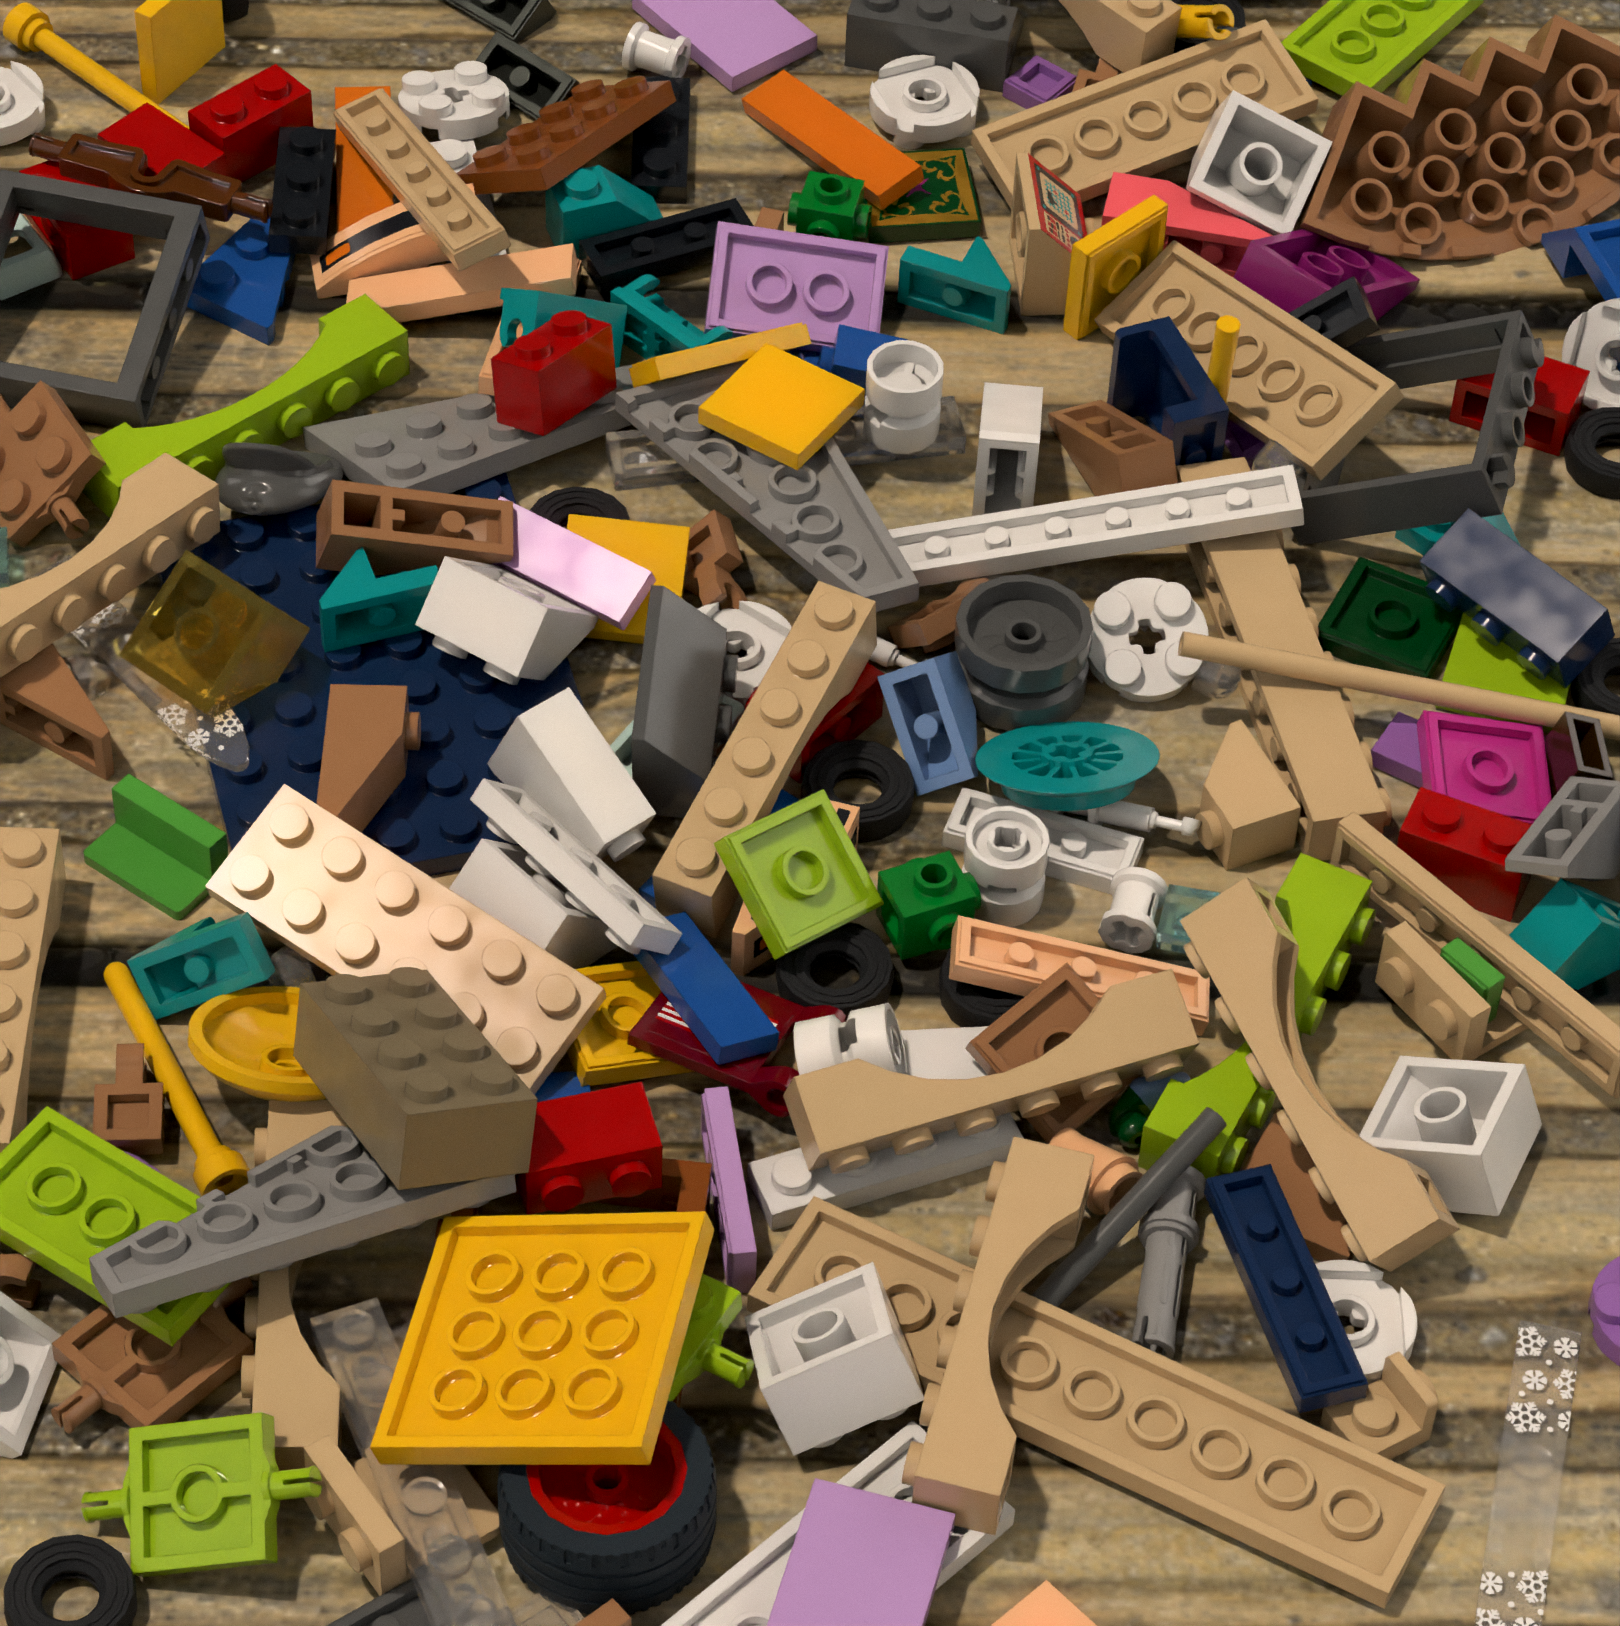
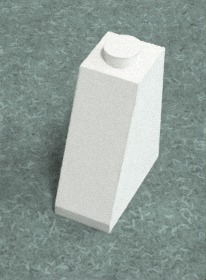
(1007, 448)
(574, 776)

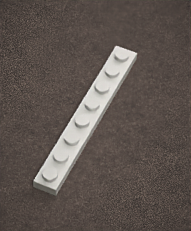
(1101, 526)

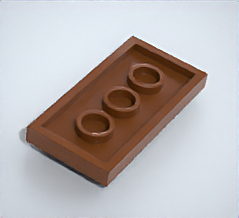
(566, 135)

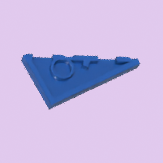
(244, 283)

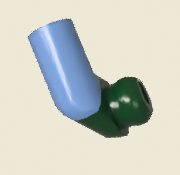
(1135, 1106)

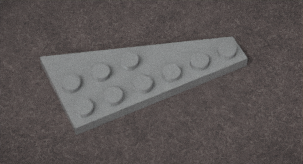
(451, 441)
(809, 513)
(294, 1207)

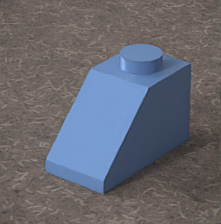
(933, 721)

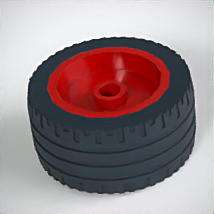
(613, 1527)

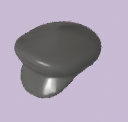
(273, 479)

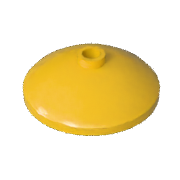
(250, 1043)

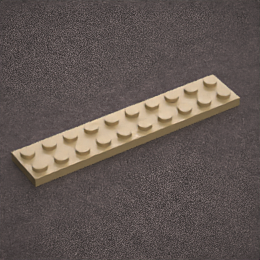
(1141, 1415)

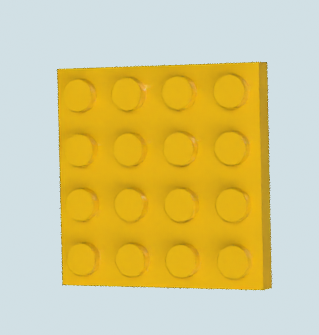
(544, 1340)

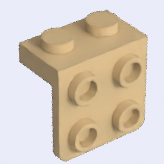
(1440, 997)
(363, 1527)

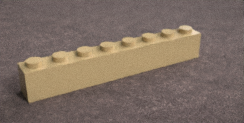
(1299, 722)

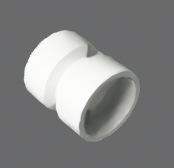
(903, 396)
(1008, 859)
(867, 1035)

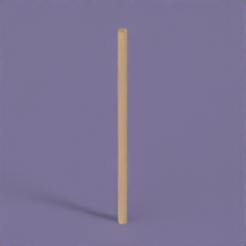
(1385, 682)

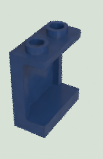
(1166, 385)

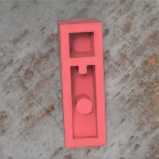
(1190, 219)

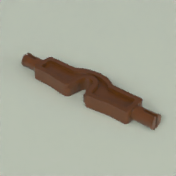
(124, 167)

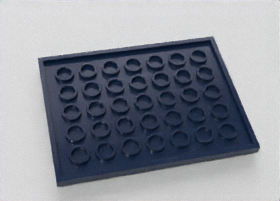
(459, 704)

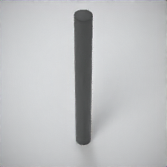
(1131, 1208)

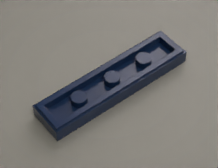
(1285, 1289)

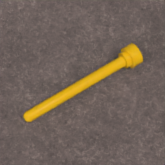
(31, 30)
(215, 1163)

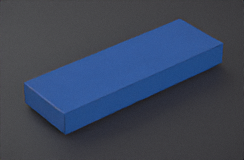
(709, 996)

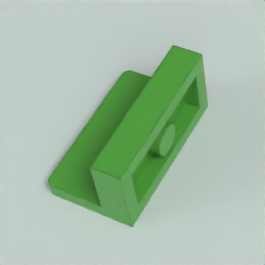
(158, 849)

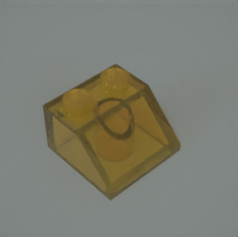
(212, 638)

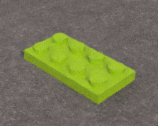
(1371, 39)
(76, 1196)

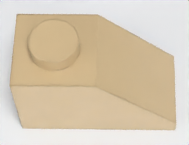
(1245, 803)

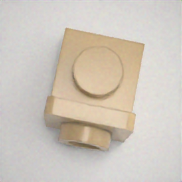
(1392, 1416)

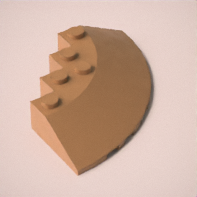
(1475, 155)

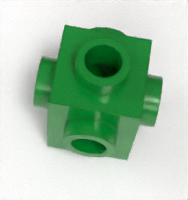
(830, 206)
(925, 902)

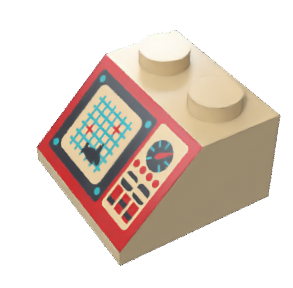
(1042, 229)

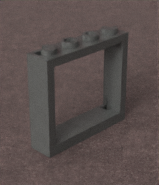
(164, 308)
(1436, 496)

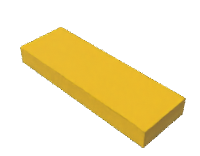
(717, 354)

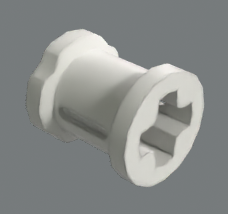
(655, 52)
(1131, 917)

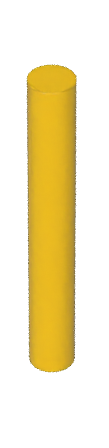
(1223, 353)

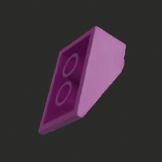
(1303, 265)

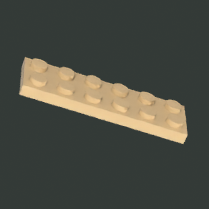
(1145, 115)
(1284, 374)
(371, 912)

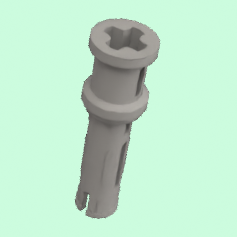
(1167, 1236)

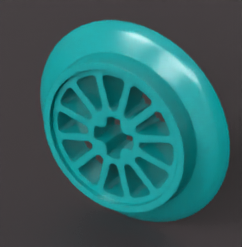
(1067, 764)

